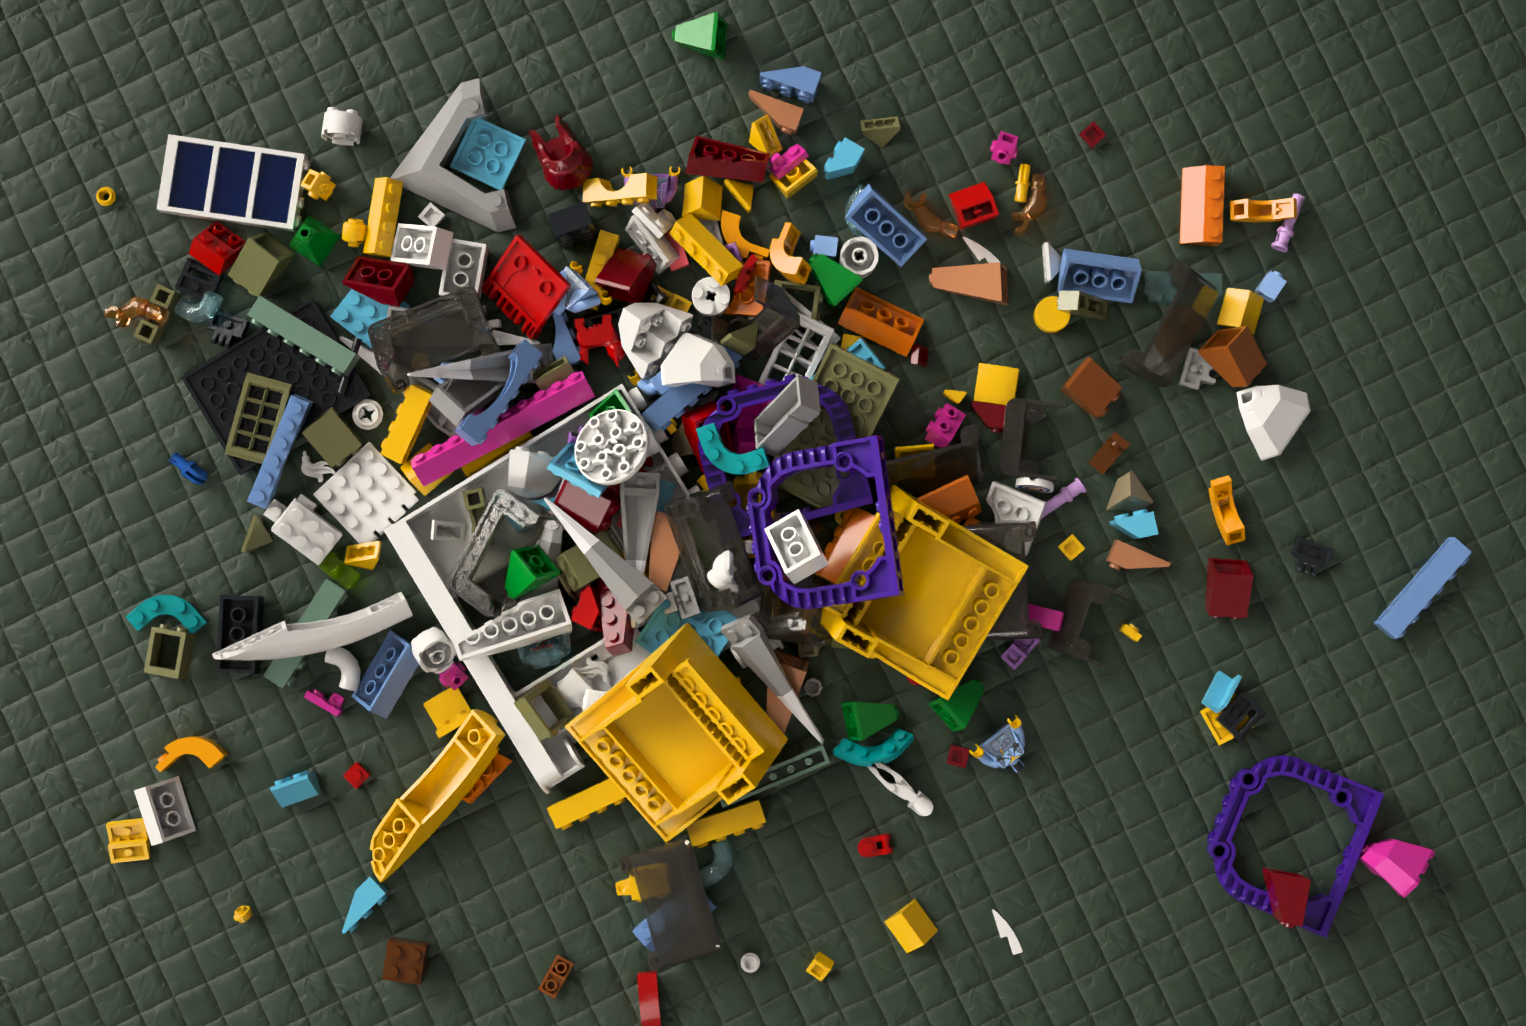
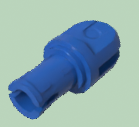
(189, 469)

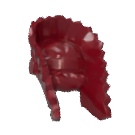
(562, 158)

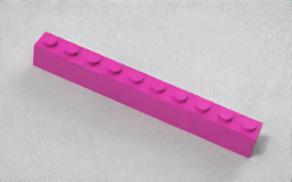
(512, 423)

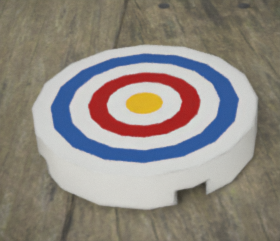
(1037, 485)

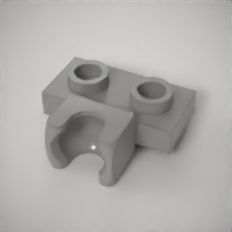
(1195, 371)
(682, 599)

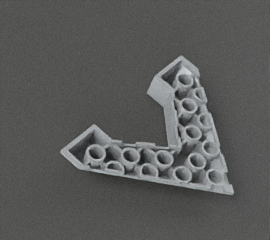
(424, 165)

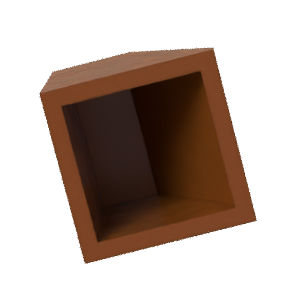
(1234, 355)
(1091, 388)

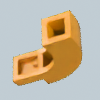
(781, 254)
(1225, 511)
(204, 748)

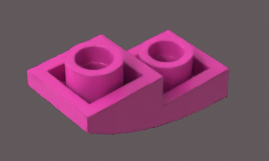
(1047, 617)

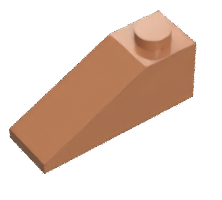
(781, 113)
(1129, 557)

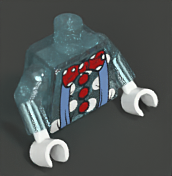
(546, 652)

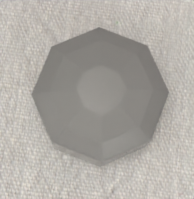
(812, 687)

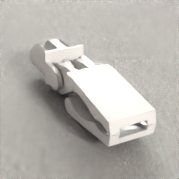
(917, 801)

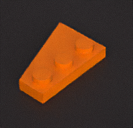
(744, 303)
(493, 770)

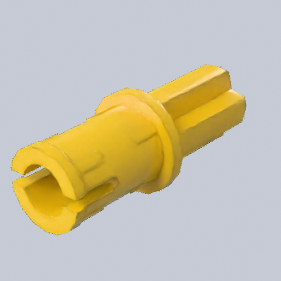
(1022, 183)

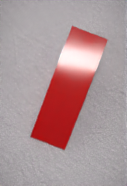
(649, 998)

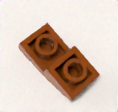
(555, 976)

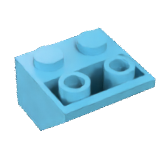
(845, 160)
(1137, 526)
(298, 789)

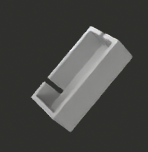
(464, 397)
(787, 415)

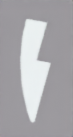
(980, 252)
(1005, 930)

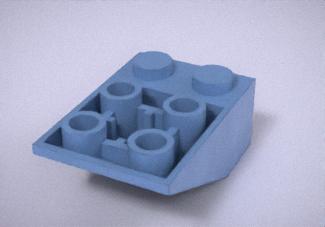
(796, 81)

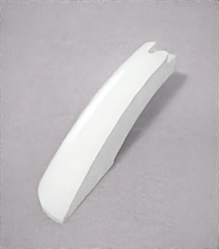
(318, 636)

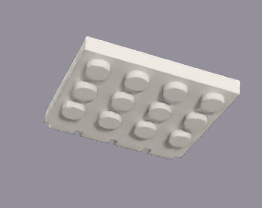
(367, 494)

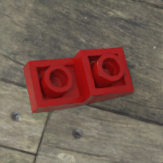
(743, 279)

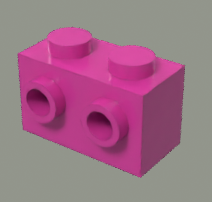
(945, 426)

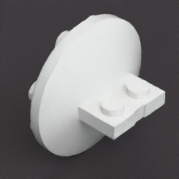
(612, 447)

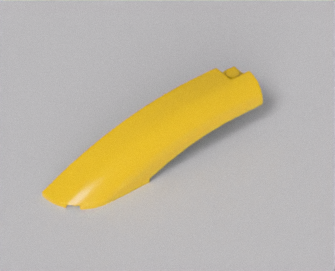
(435, 793)

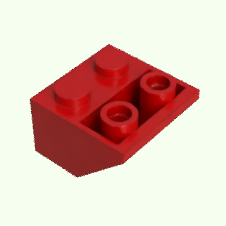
(973, 206)
(216, 247)
(588, 609)

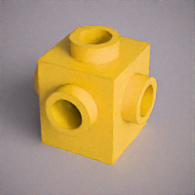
(318, 185)

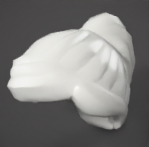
(723, 572)

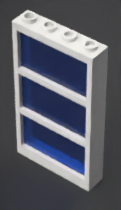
(232, 183)

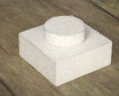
(431, 215)

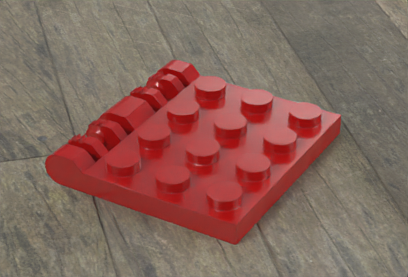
(527, 285)

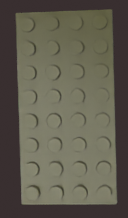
(865, 392)

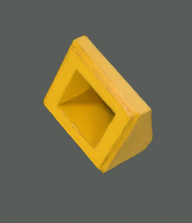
(954, 396)
(820, 966)

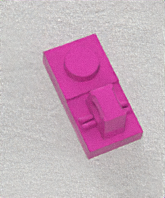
(783, 164)
(333, 705)

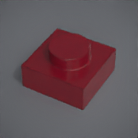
(1092, 135)
(919, 355)
(958, 756)

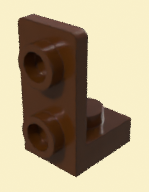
(1108, 452)

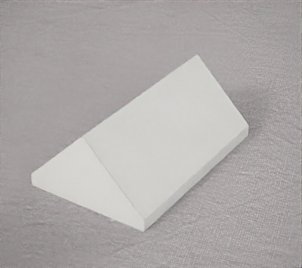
(647, 242)

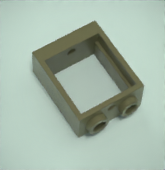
(818, 296)
(184, 653)
(554, 702)

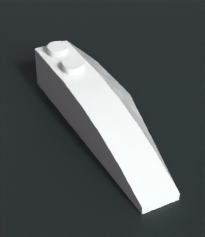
(520, 626)

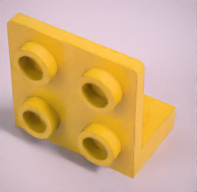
(447, 710)

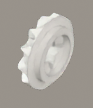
(358, 413)

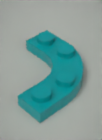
(724, 458)
(170, 605)
(866, 756)

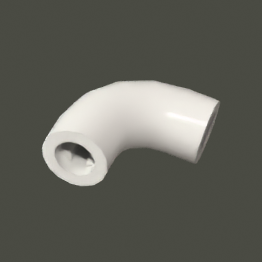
(348, 665)

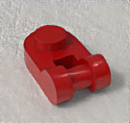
(868, 848)

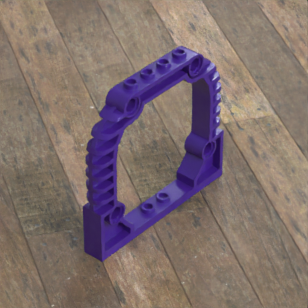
(851, 491)
(884, 576)
(1359, 802)

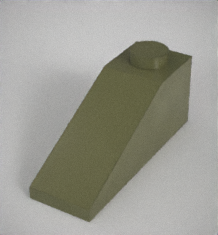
(1082, 304)

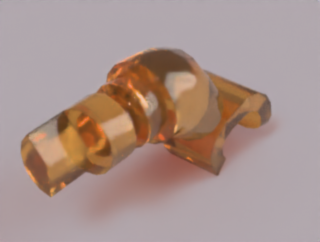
(1035, 207)
(926, 219)
(133, 308)

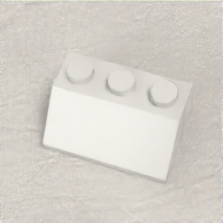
(165, 810)

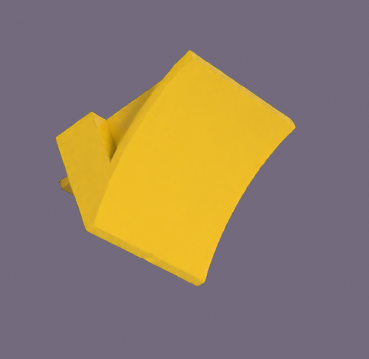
(950, 599)
(679, 734)

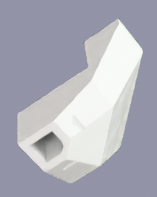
(650, 334)
(698, 362)
(1272, 416)
(529, 474)

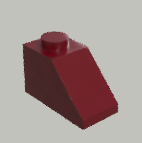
(990, 415)

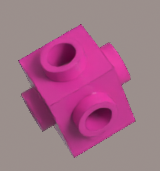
(1004, 148)
(454, 676)

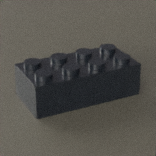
(573, 226)
(238, 620)

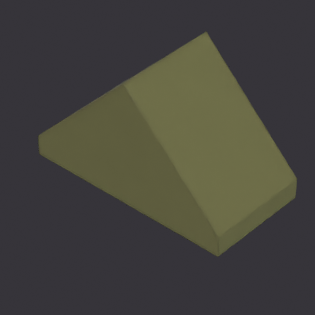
(742, 340)

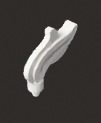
(315, 470)
(595, 668)

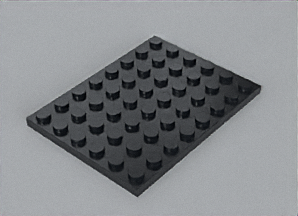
(220, 380)

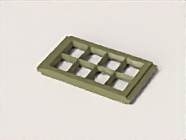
(268, 384)

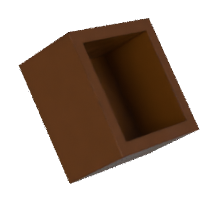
(405, 960)

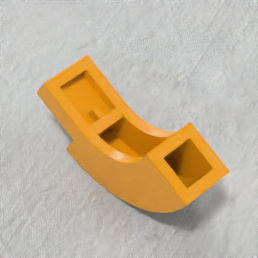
(1263, 211)
(730, 231)

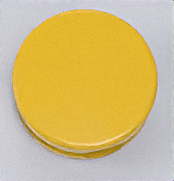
(1048, 317)

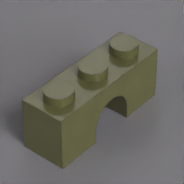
(151, 330)
(475, 504)

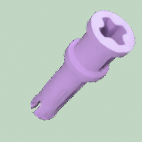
(1286, 231)
(1066, 495)

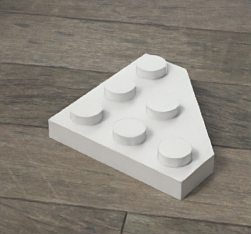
(1014, 505)

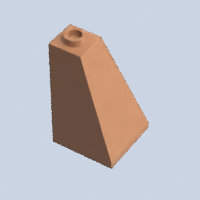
(976, 281)
(663, 553)
(795, 670)

